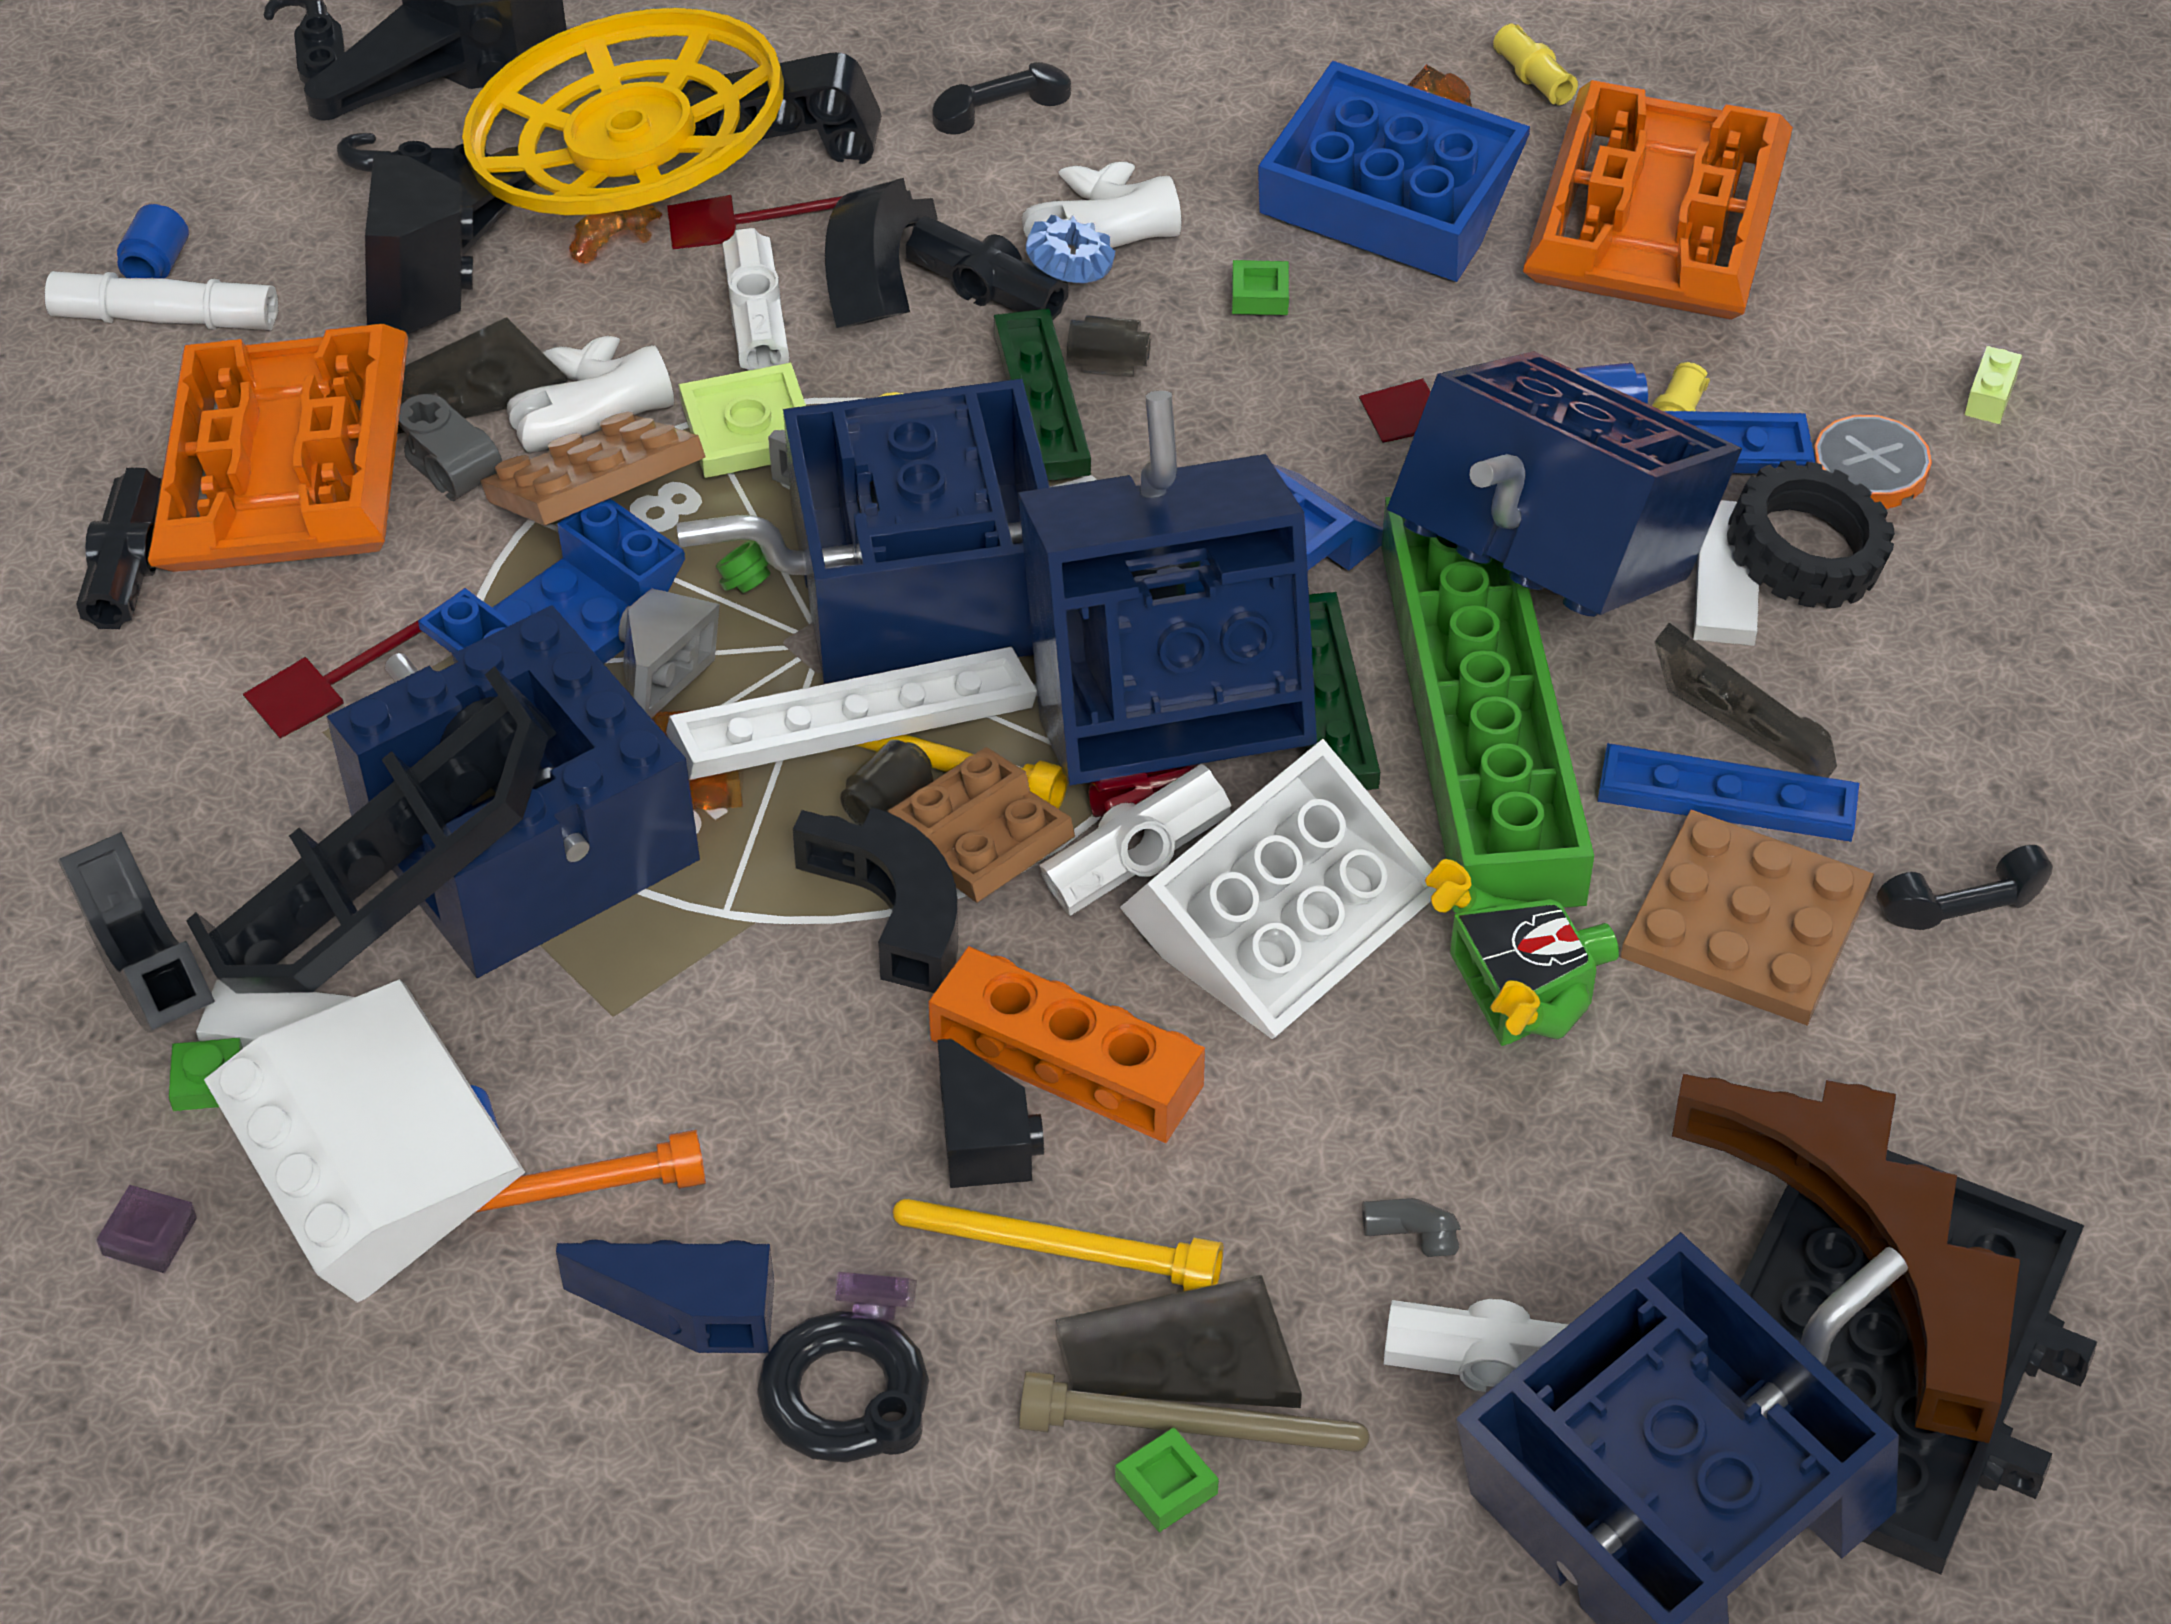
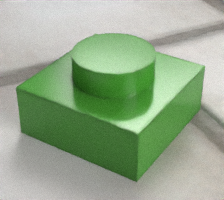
(1260, 287)
(191, 1065)
(1166, 1479)

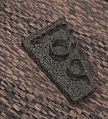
(481, 371)
(1741, 706)
(1184, 1347)

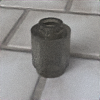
(1108, 345)
(886, 779)

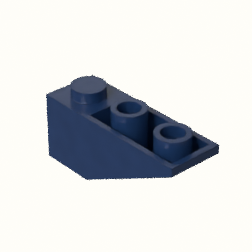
(690, 1293)

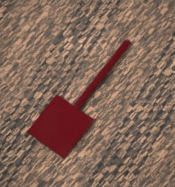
(714, 221)
(1396, 409)
(304, 695)

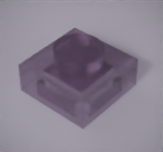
(146, 1229)
(875, 1295)

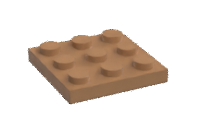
(590, 468)
(1748, 916)

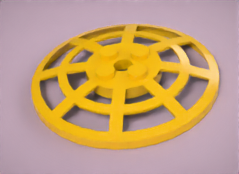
(625, 125)

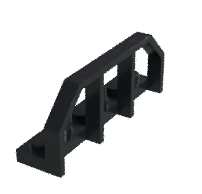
(493, 746)

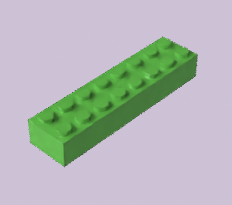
(1488, 721)

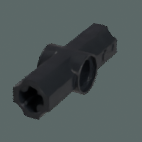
(984, 268)
(119, 550)

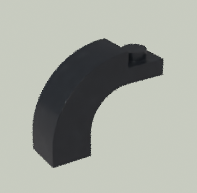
(864, 252)
(905, 872)
(132, 937)

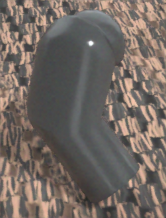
(1413, 1216)

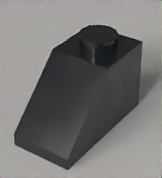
(985, 1121)

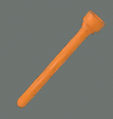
(673, 1161)

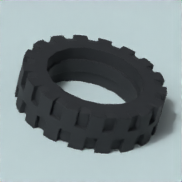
(1792, 570)

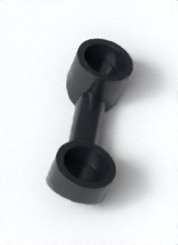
(957, 104)
(1914, 906)

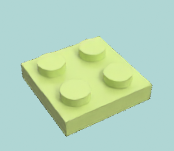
(738, 415)

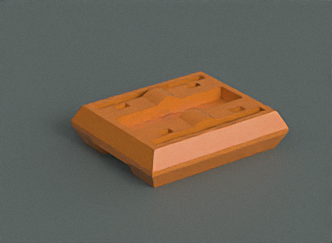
(1659, 200)
(284, 453)

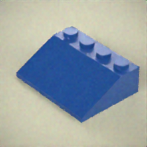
(1391, 170)

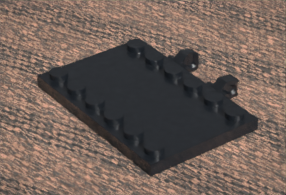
(1810, 1256)

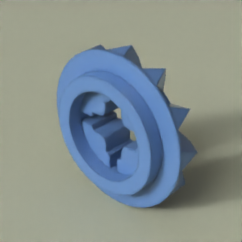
(1050, 252)

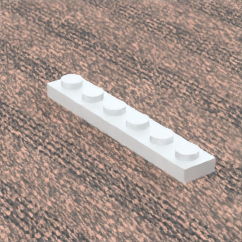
(850, 712)

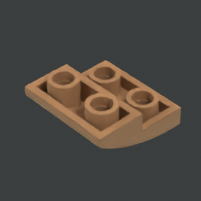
(986, 822)

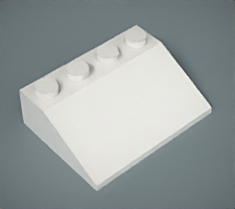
(1285, 893)
(364, 1135)

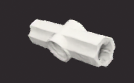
(755, 300)
(1168, 820)
(1472, 1343)

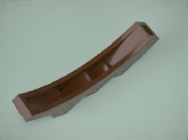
(1835, 1153)

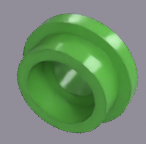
(743, 567)

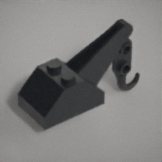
(412, 47)
(420, 225)

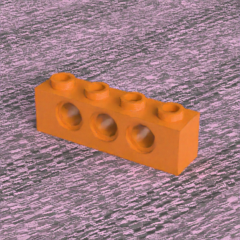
(1068, 1043)

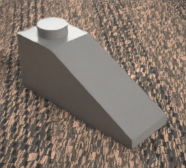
(666, 645)

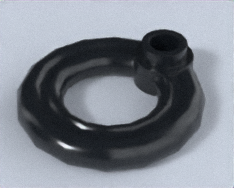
(855, 1438)

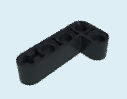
(819, 94)

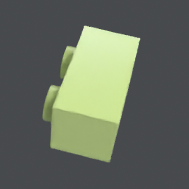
(1993, 384)

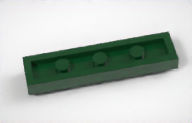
(1033, 353)
(1337, 693)

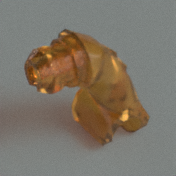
(598, 229)

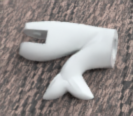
(1116, 209)
(601, 390)

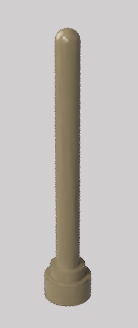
(1052, 1403)

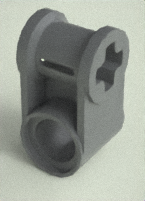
(446, 445)

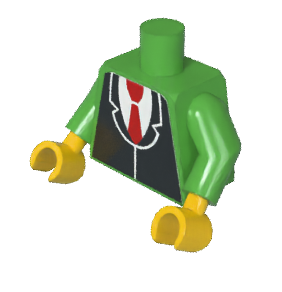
(1520, 956)

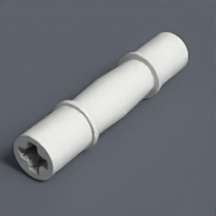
(161, 300)

